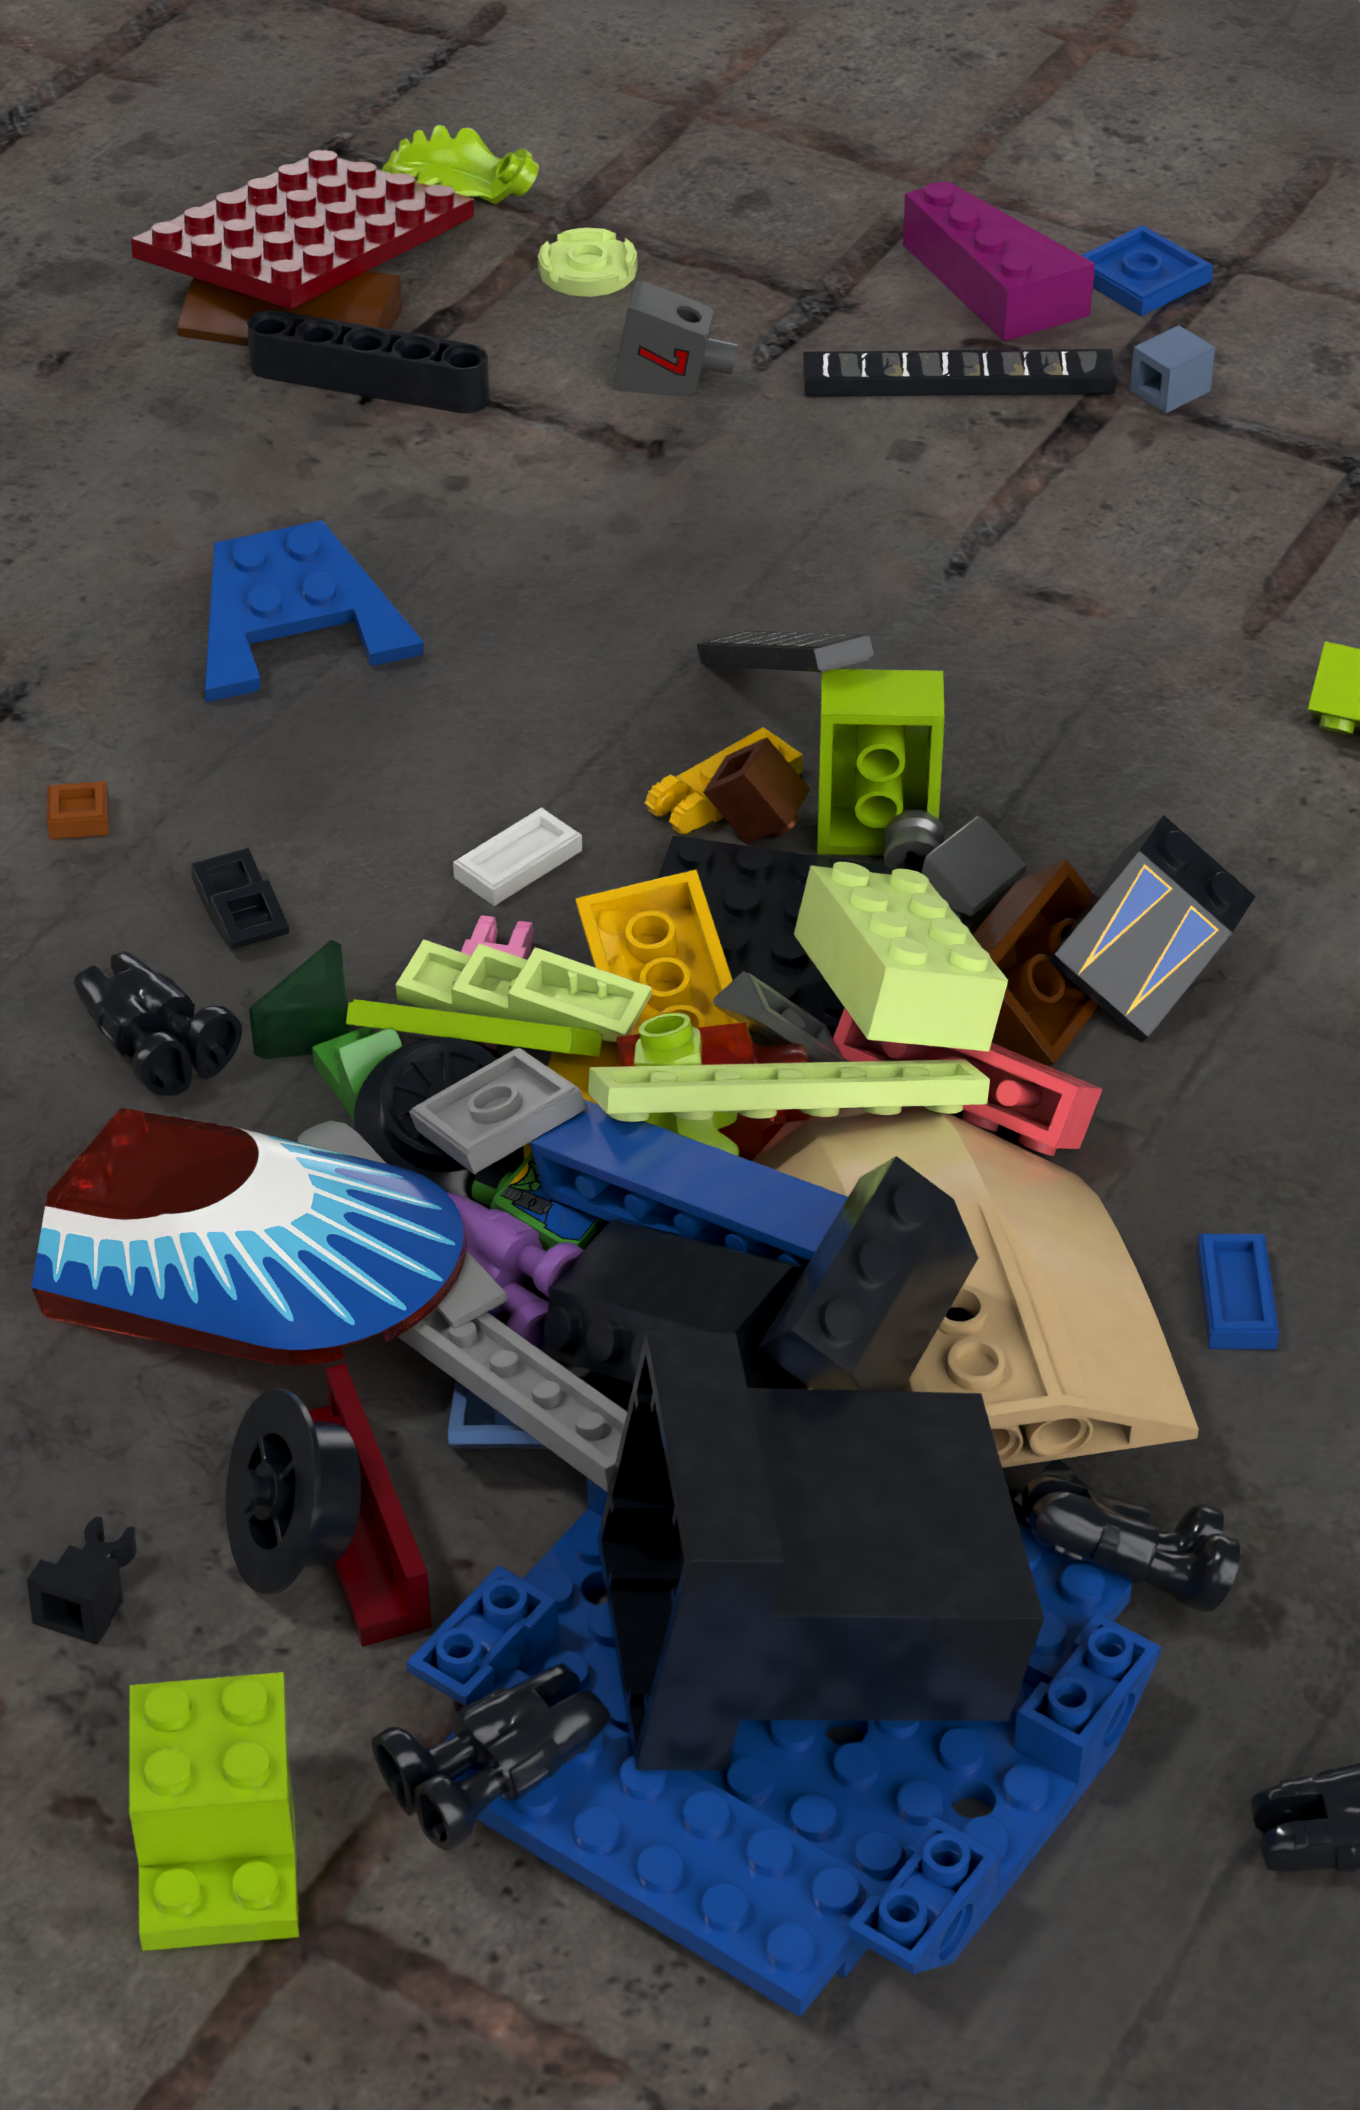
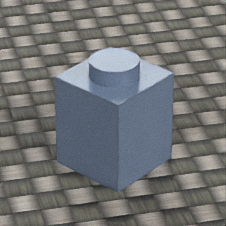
(1172, 369)

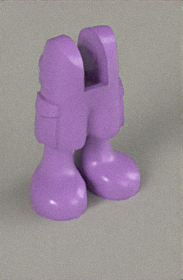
(506, 1251)

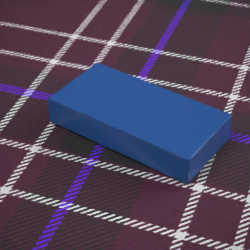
(1237, 1291)

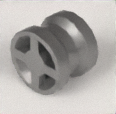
(911, 832)

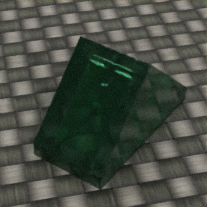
(302, 1008)

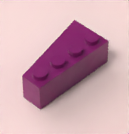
(995, 262)

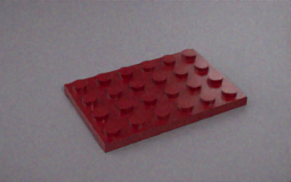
(303, 228)

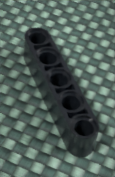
(368, 361)

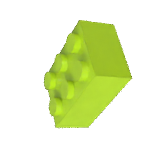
(876, 754)

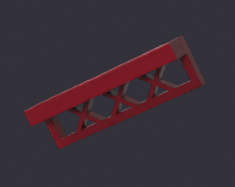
(382, 1567)

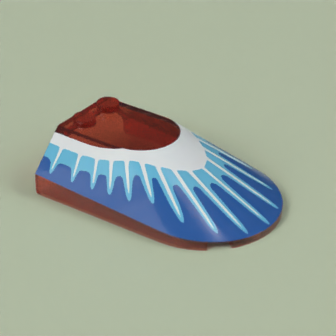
(242, 1242)

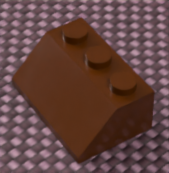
(1040, 1004)

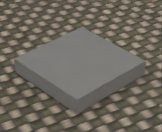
(497, 1110)

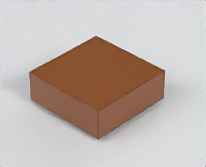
(77, 810)

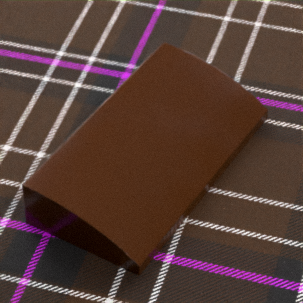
(222, 313)

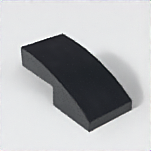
(238, 899)

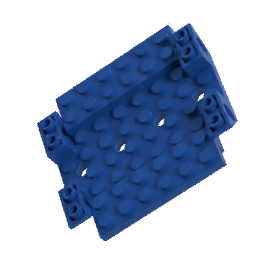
(802, 1840)

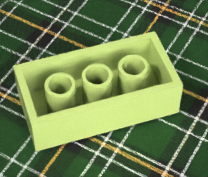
(899, 958)

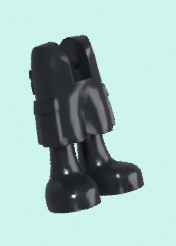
(157, 1025)
(1080, 1524)
(509, 1736)
(1311, 1821)

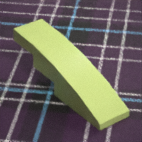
(531, 990)

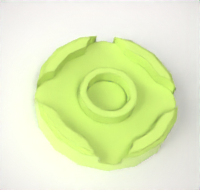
(587, 262)

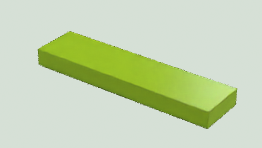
(475, 1027)

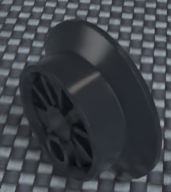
(407, 1080)
(289, 1492)

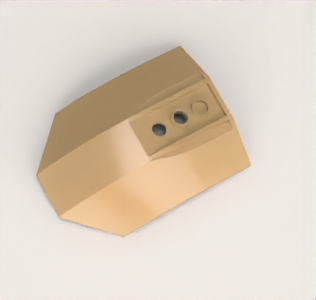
(1058, 1307)

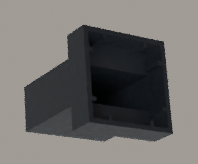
(805, 1557)

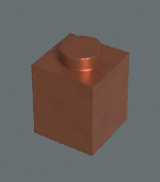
(757, 791)

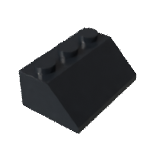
(874, 1285)

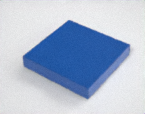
(1146, 270)

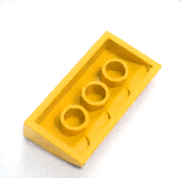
(662, 939)

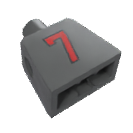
(668, 344)

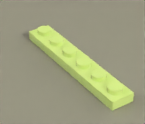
(762, 1089)

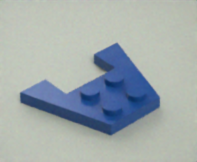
(289, 586)

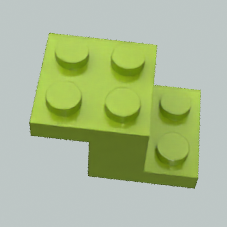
(212, 1811)

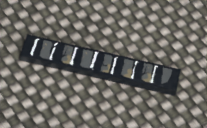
(959, 372)
(786, 650)

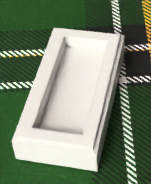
(517, 856)

